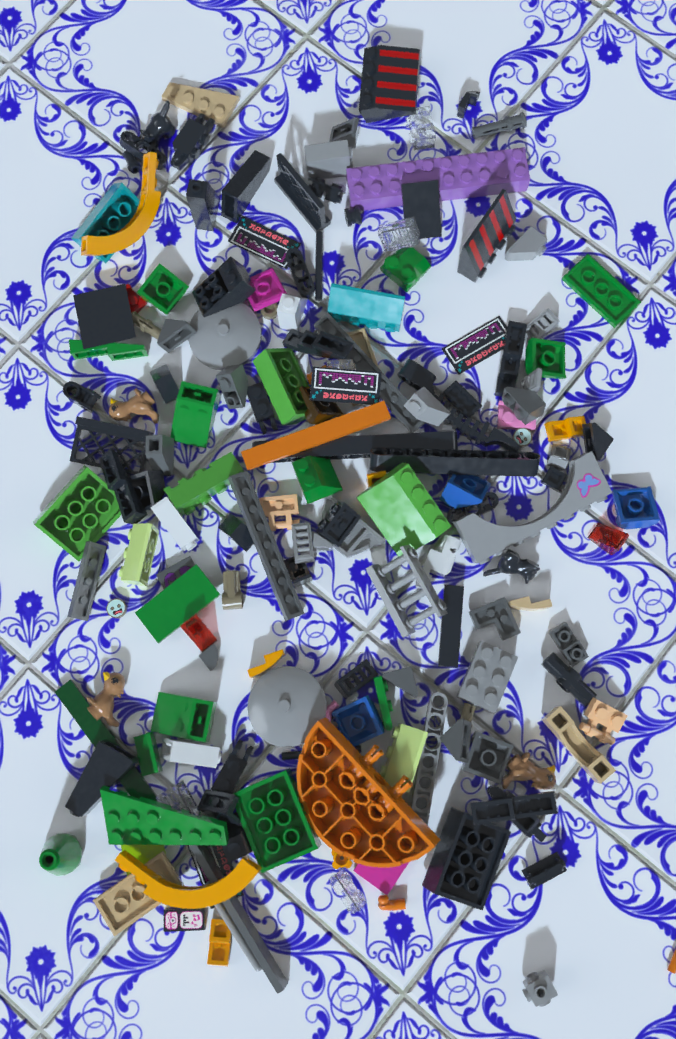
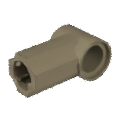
(232, 596)

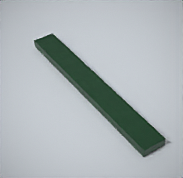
(98, 731)

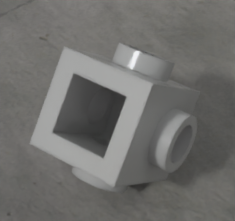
(539, 988)

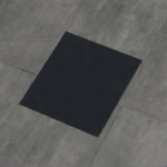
(104, 316)

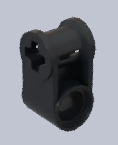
(83, 397)

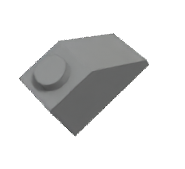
(527, 246)
(426, 407)

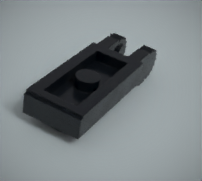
(261, 406)
(232, 770)

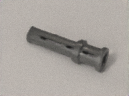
(507, 124)

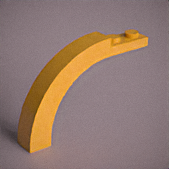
(138, 224)
(189, 896)

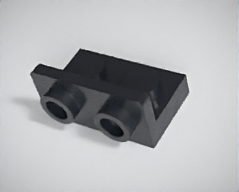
(338, 523)

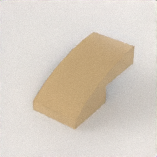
(525, 604)

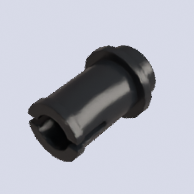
(133, 165)

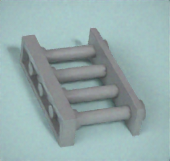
(387, 591)

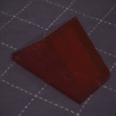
(608, 538)
(199, 632)

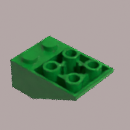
(194, 414)
(183, 717)

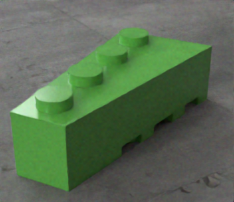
(203, 484)

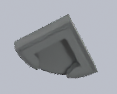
(210, 657)

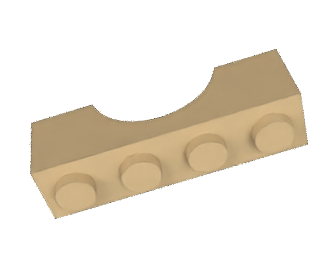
(584, 753)

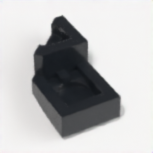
(471, 98)

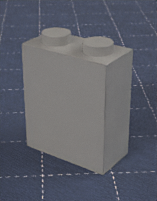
(328, 159)

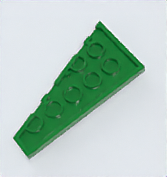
(154, 823)

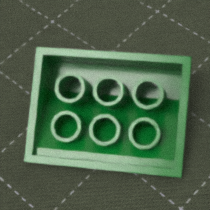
(275, 821)

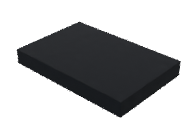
(422, 202)

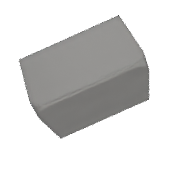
(559, 457)
(321, 544)

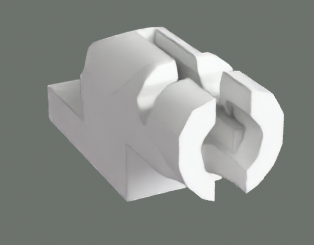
(441, 561)

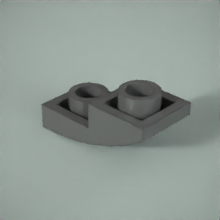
(568, 644)

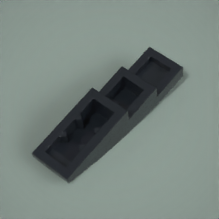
(318, 345)
(511, 356)

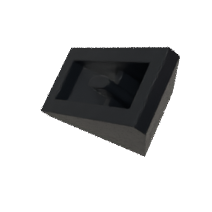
(165, 383)
(596, 439)
(237, 532)
(298, 572)

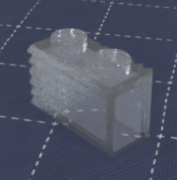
(399, 234)

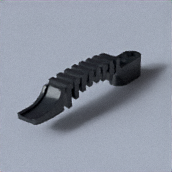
(420, 377)

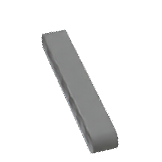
(434, 752)

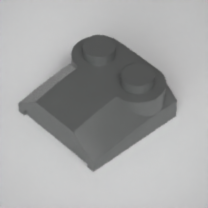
(487, 757)

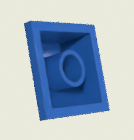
(464, 491)

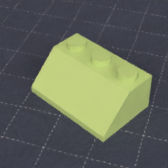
(139, 554)
(403, 754)

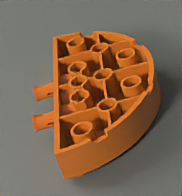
(355, 805)

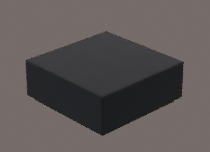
(554, 478)

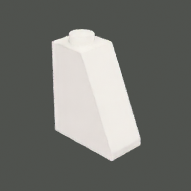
(291, 311)
(175, 524)
(190, 753)

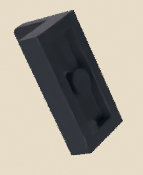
(219, 806)

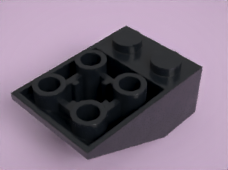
(224, 288)

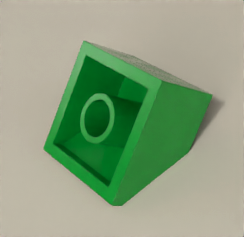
(316, 478)

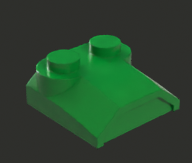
(405, 267)
(163, 289)
(547, 356)

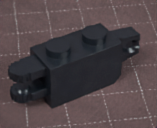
(191, 141)
(528, 825)

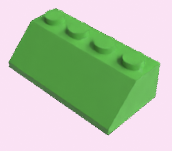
(282, 381)

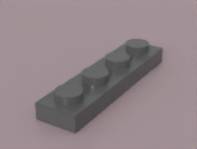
(86, 581)

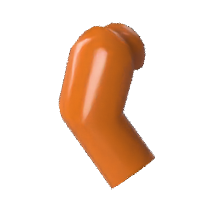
(391, 905)

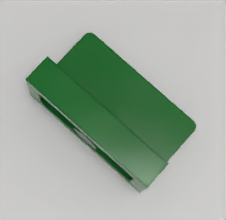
(148, 753)

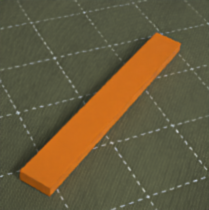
(315, 435)

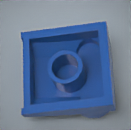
(635, 508)
(359, 721)

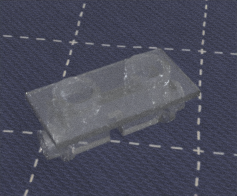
(353, 898)

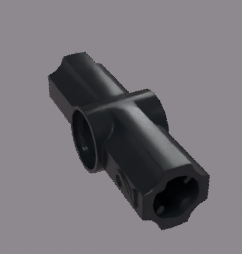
(568, 679)

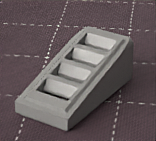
(544, 318)
(532, 381)
(301, 531)

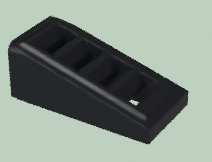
(343, 690)

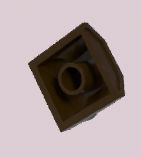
(319, 410)

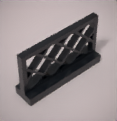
(301, 195)
(109, 429)

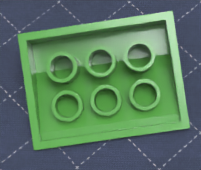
(403, 509)
(79, 513)

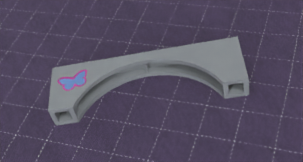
(583, 487)

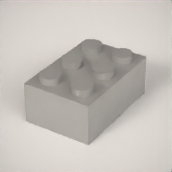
(487, 677)

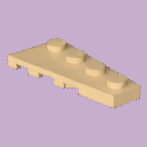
(197, 101)

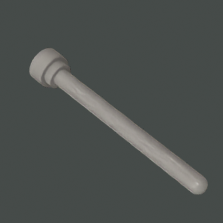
(237, 935)

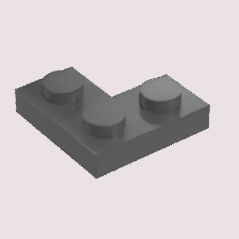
(499, 614)

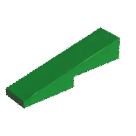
(115, 351)

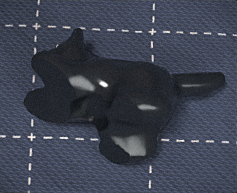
(159, 126)
(512, 564)

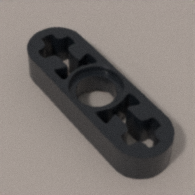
(129, 140)
(299, 280)
(487, 508)

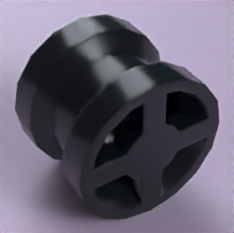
(353, 216)

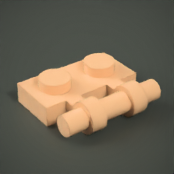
(280, 506)
(605, 715)

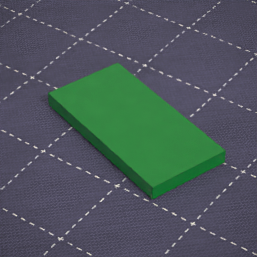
(601, 290)
(177, 603)

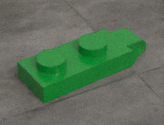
(385, 705)

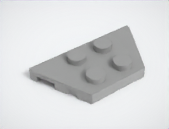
(359, 539)

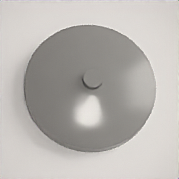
(226, 337)
(286, 706)

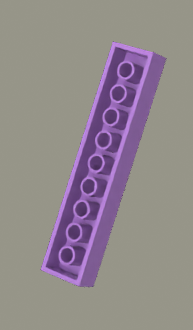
(456, 175)

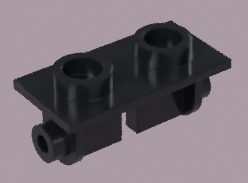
(332, 191)
(544, 870)

